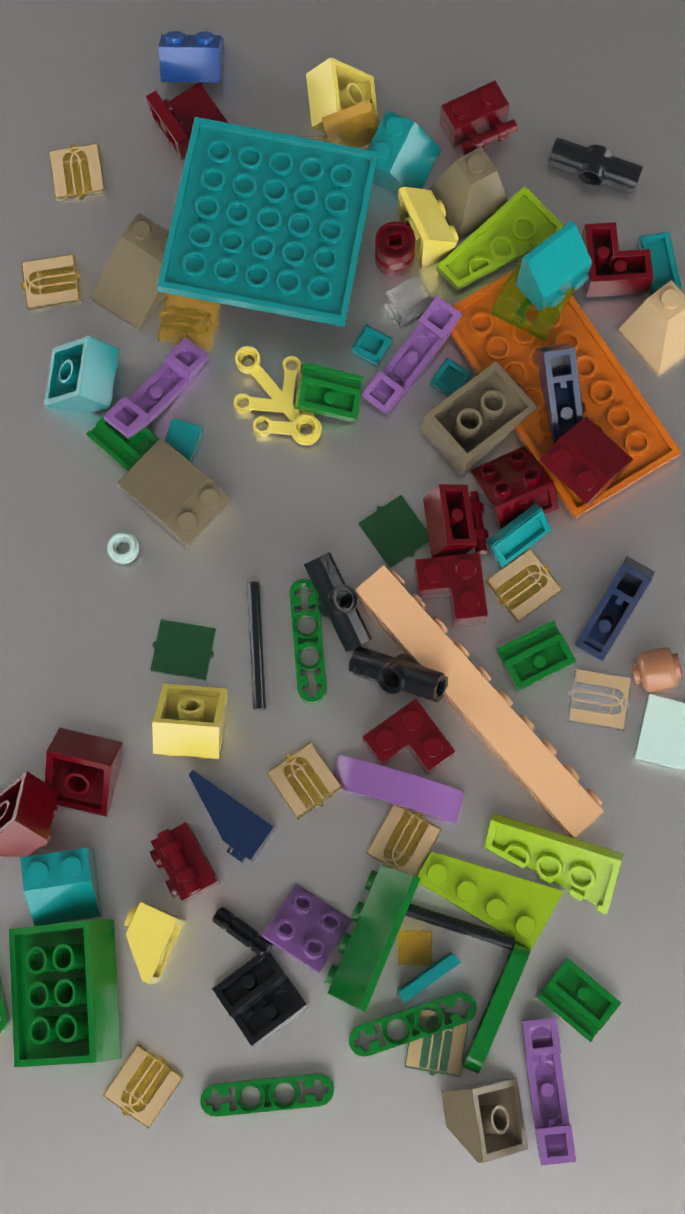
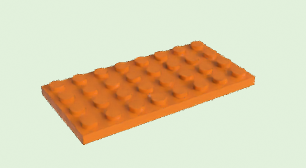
(605, 388)

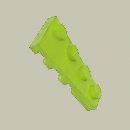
(500, 240)
(572, 863)
(493, 897)

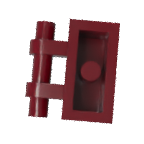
(477, 118)
(455, 521)
(184, 862)

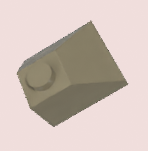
(470, 192)
(486, 1118)

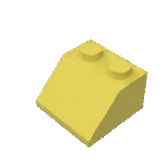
(336, 87)
(427, 219)
(189, 721)
(151, 939)

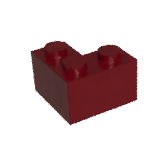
(614, 270)
(459, 579)
(411, 730)

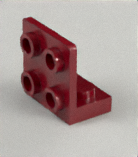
(177, 116)
(514, 485)

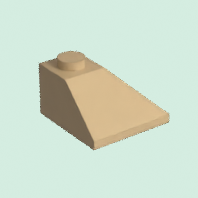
(658, 328)

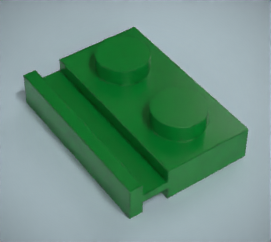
(328, 392)
(118, 447)
(535, 656)
(578, 999)

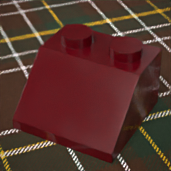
(586, 460)
(83, 770)
(26, 816)

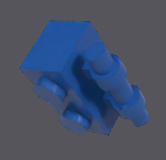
(191, 57)

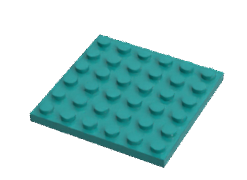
(268, 222)

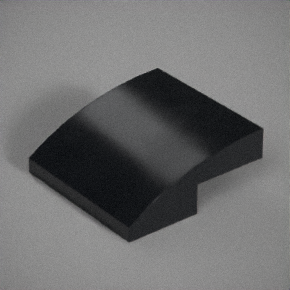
(260, 998)

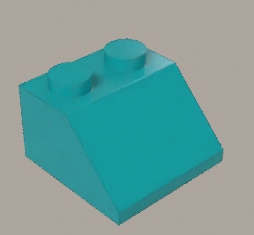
(404, 153)
(554, 268)
(82, 376)
(61, 886)

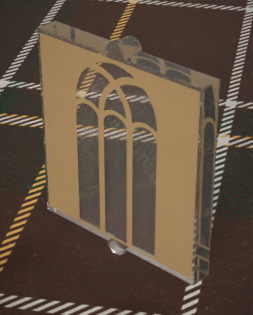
(599, 699)

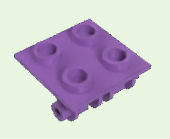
(307, 928)

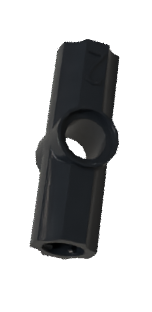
(595, 165)
(345, 617)
(398, 674)

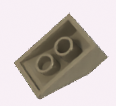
(132, 273)
(477, 417)
(174, 492)

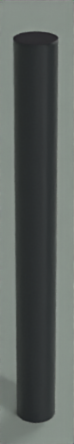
(256, 646)
(460, 926)

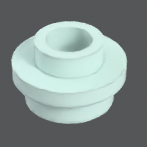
(119, 539)

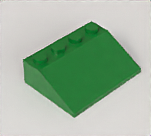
(372, 937)
(64, 993)

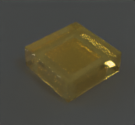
(414, 947)

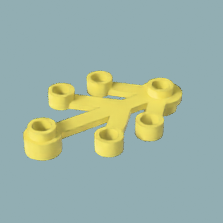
(280, 400)

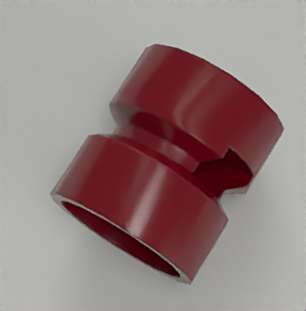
(394, 249)

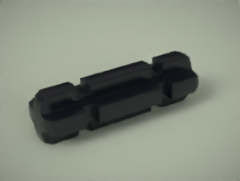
(242, 931)

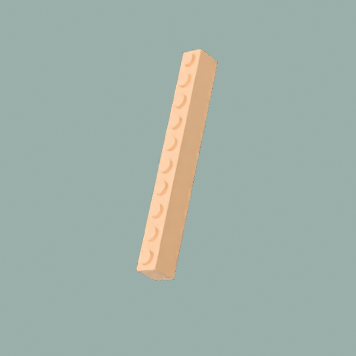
(479, 704)

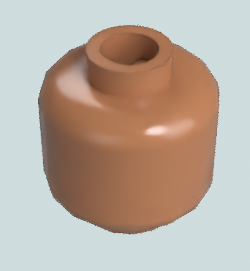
(657, 669)

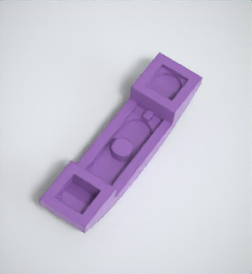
(413, 356)
(158, 390)
(399, 788)
(547, 1091)

